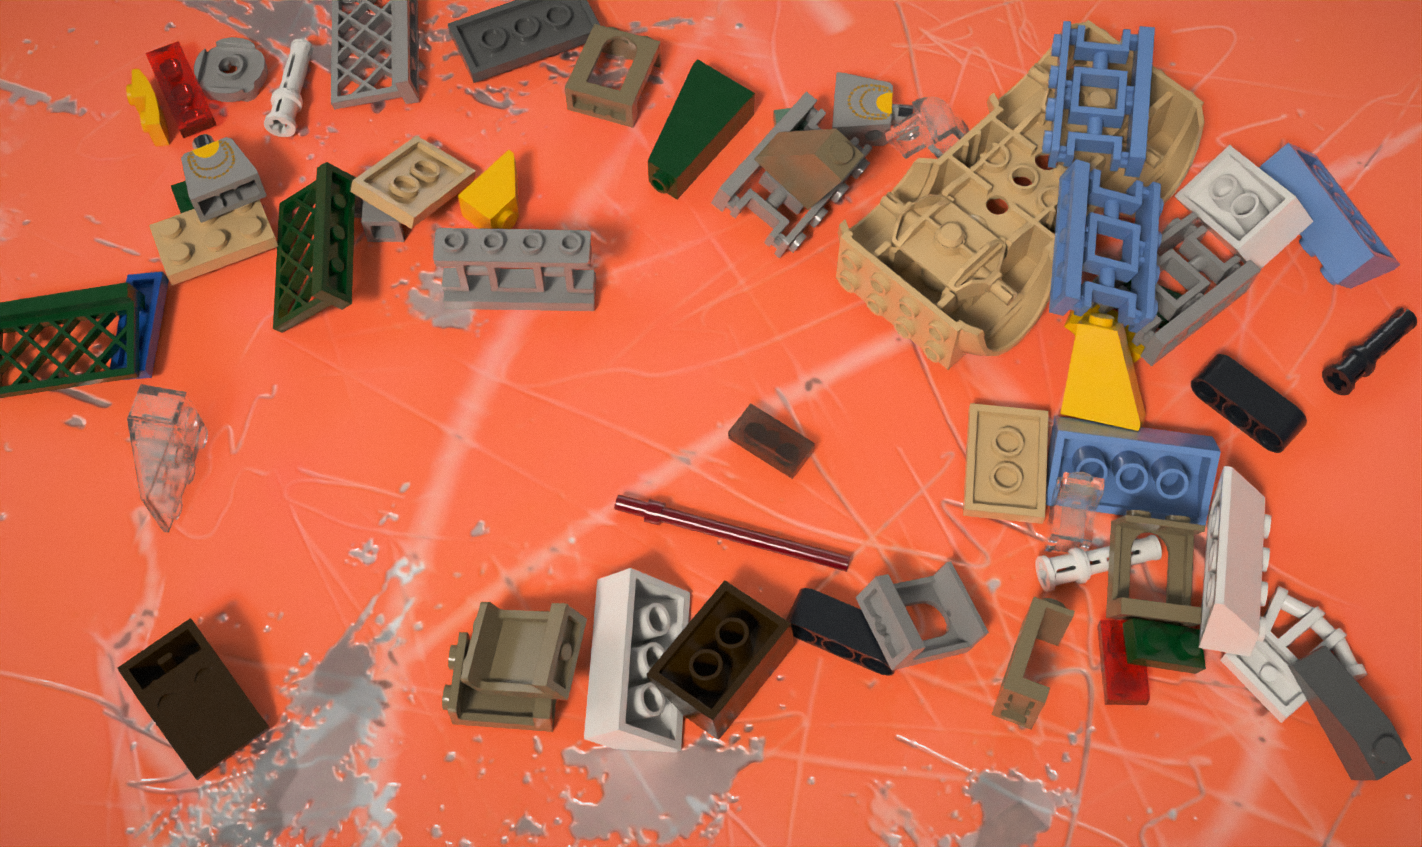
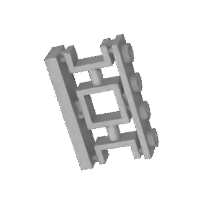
(767, 209)
(485, 285)
(1193, 307)

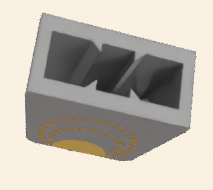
(865, 109)
(219, 177)

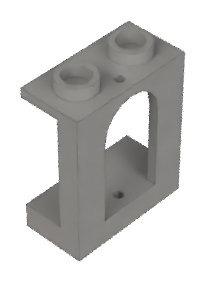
(894, 630)

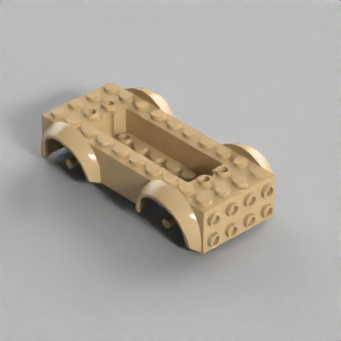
(980, 278)

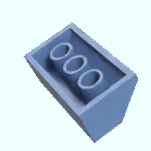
(1340, 233)
(1140, 468)

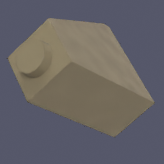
(809, 162)

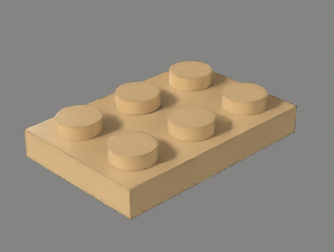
(413, 181)
(198, 248)
(1006, 463)

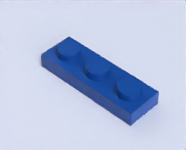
(154, 287)

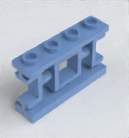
(1129, 100)
(1077, 244)

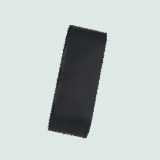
(1248, 403)
(836, 629)

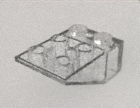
(164, 445)

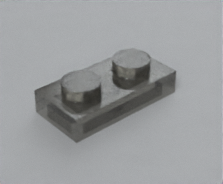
(771, 441)

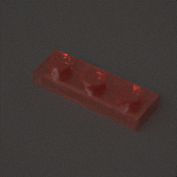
(181, 89)

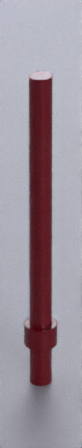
(657, 512)

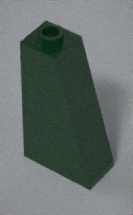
(698, 128)

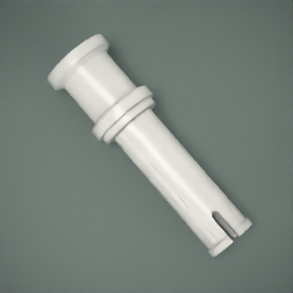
(287, 99)
(1079, 567)

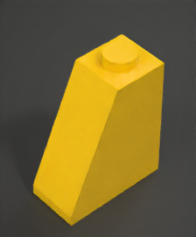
(1102, 376)

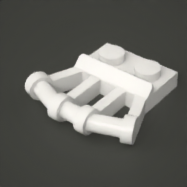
(1267, 668)

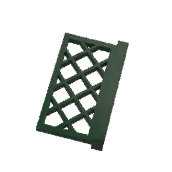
(328, 252)
(71, 309)

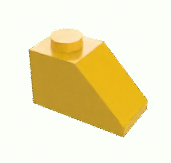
(493, 196)

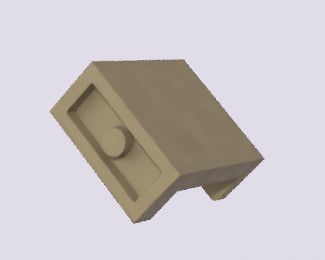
(524, 651)
(472, 708)

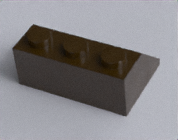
(722, 659)

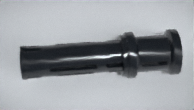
(1361, 359)

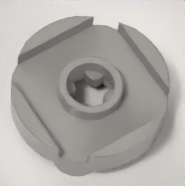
(235, 86)

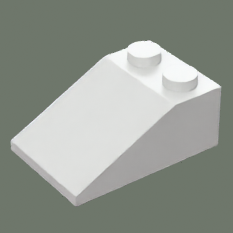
(1244, 207)

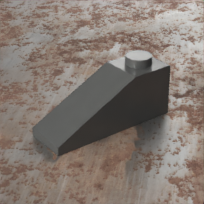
(1349, 717)

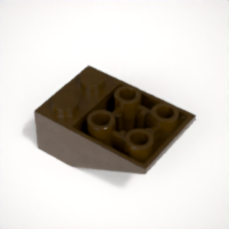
(193, 698)

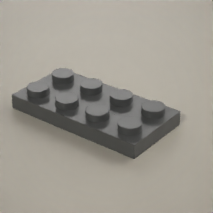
(520, 34)

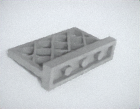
(402, 60)

